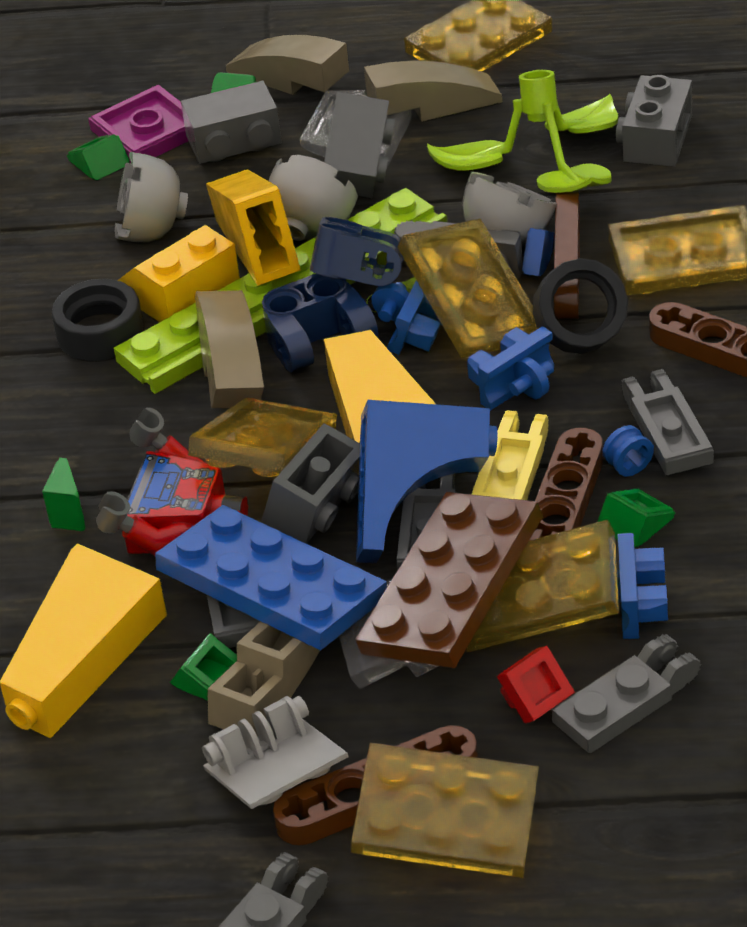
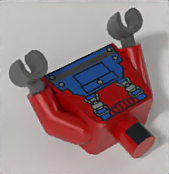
(168, 493)

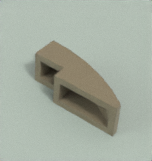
(293, 62)
(430, 87)
(228, 347)
(265, 671)

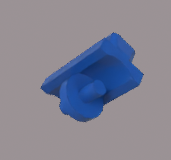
(405, 308)
(517, 369)
(640, 602)

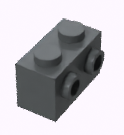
(655, 120)
(231, 122)
(356, 141)
(314, 485)

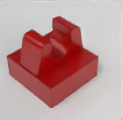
(535, 684)

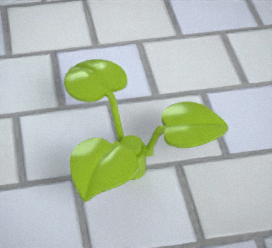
(540, 104)

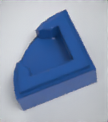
(537, 251)

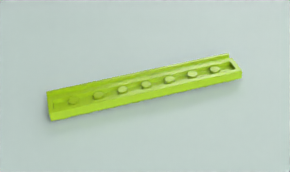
(173, 345)

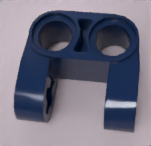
(342, 252)
(311, 311)

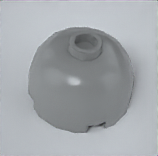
(311, 193)
(148, 199)
(505, 206)

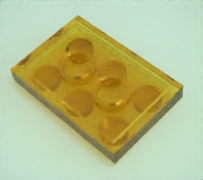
(479, 33)
(681, 249)
(468, 285)
(257, 435)
(554, 586)
(445, 810)

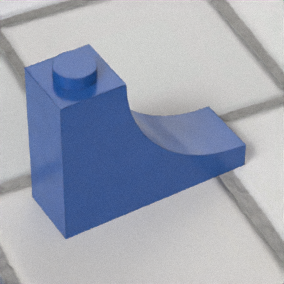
(406, 448)

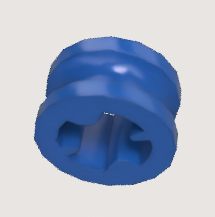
(628, 450)

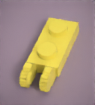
(515, 461)

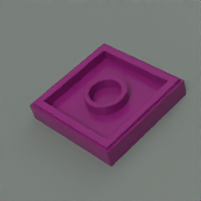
(145, 123)

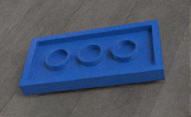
(271, 576)

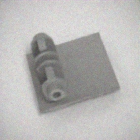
(275, 760)

